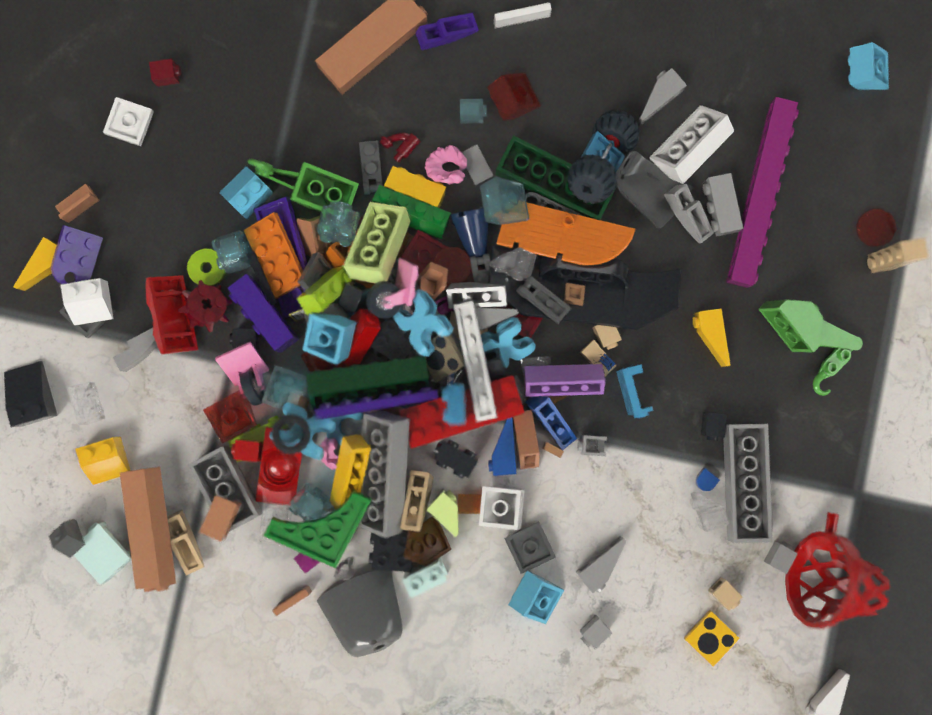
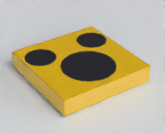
(711, 638)

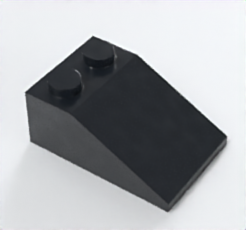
(28, 395)

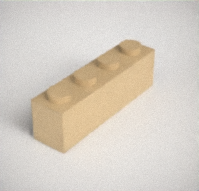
(898, 255)

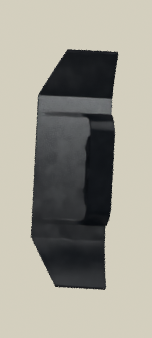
(611, 291)

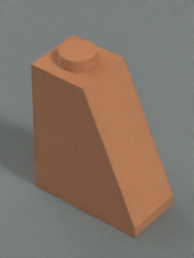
(526, 440)

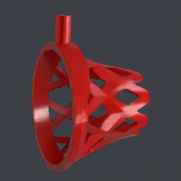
(855, 567)

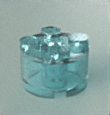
(338, 223)
(232, 252)
(310, 503)

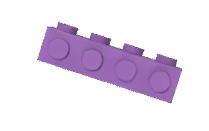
(564, 380)

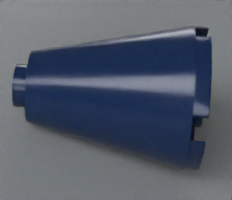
(472, 231)

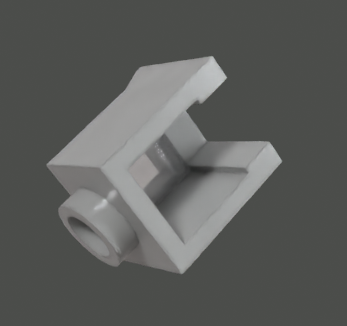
(592, 445)

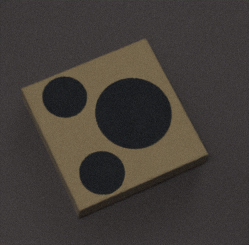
(444, 359)

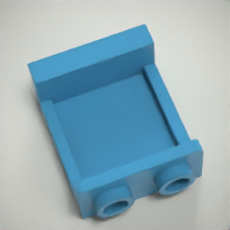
(629, 392)

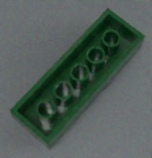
(544, 175)
(366, 381)

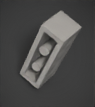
(722, 204)

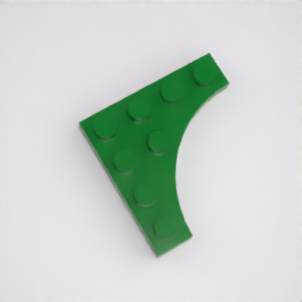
(324, 537)

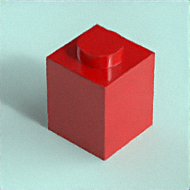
(247, 450)

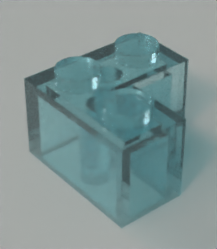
(281, 384)

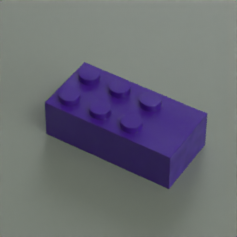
(265, 317)

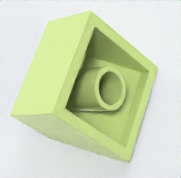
(445, 510)

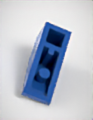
(551, 420)
(503, 455)

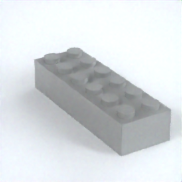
(385, 472)
(747, 483)

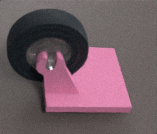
(386, 298)
(246, 370)

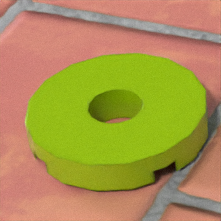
(196, 263)

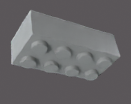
(221, 476)

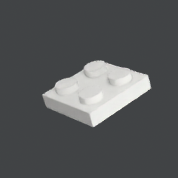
(128, 121)

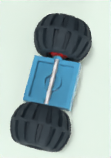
(594, 174)

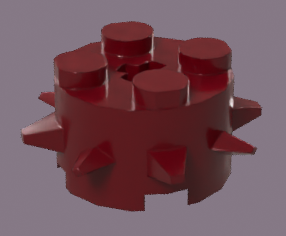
(205, 317)

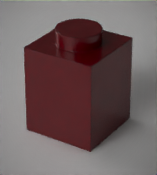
(164, 72)

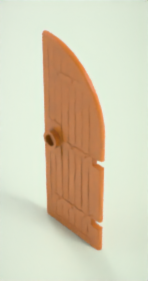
(575, 236)

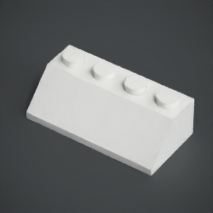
(692, 143)

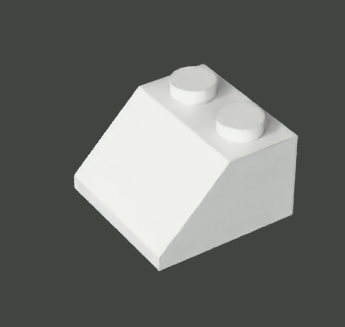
(87, 301)
(501, 508)

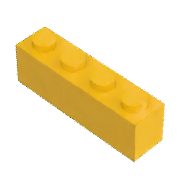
(349, 469)

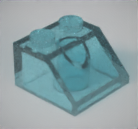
(504, 201)

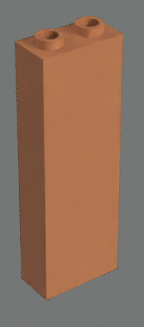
(371, 42)
(148, 529)

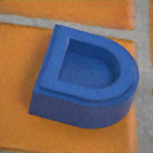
(706, 480)

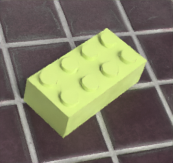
(377, 243)

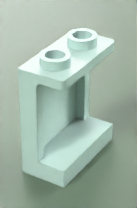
(102, 553)
(425, 577)

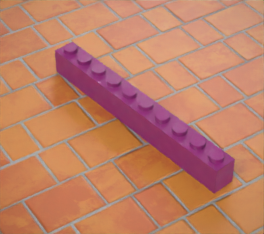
(762, 192)

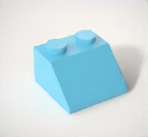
(868, 67)
(246, 192)
(329, 337)
(535, 597)

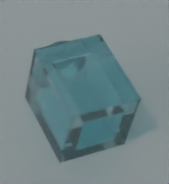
(472, 110)

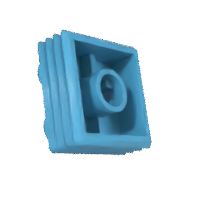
(455, 404)

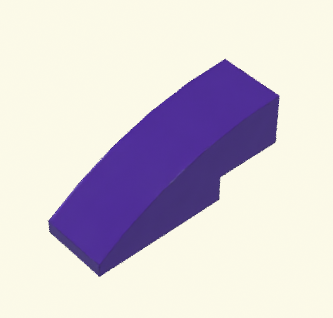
(446, 30)

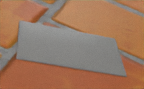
(477, 165)

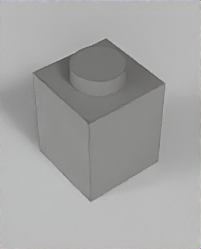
(781, 556)
(595, 632)

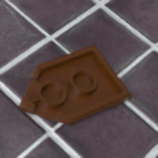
(427, 544)

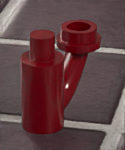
(409, 143)

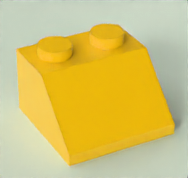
(103, 460)

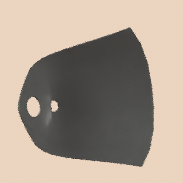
(644, 191)
(364, 612)

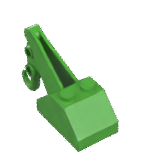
(313, 185)
(805, 330)

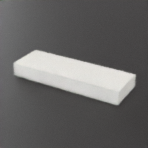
(522, 15)

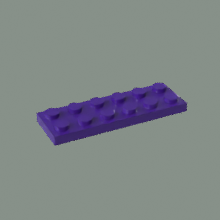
(283, 206)
(384, 402)

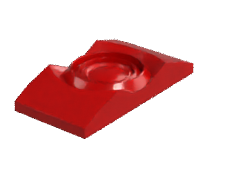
(169, 325)
(277, 473)

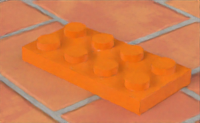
(275, 254)

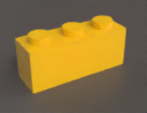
(415, 186)

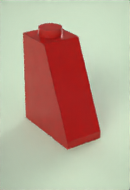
(365, 332)

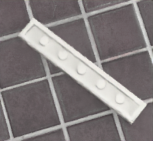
(475, 361)

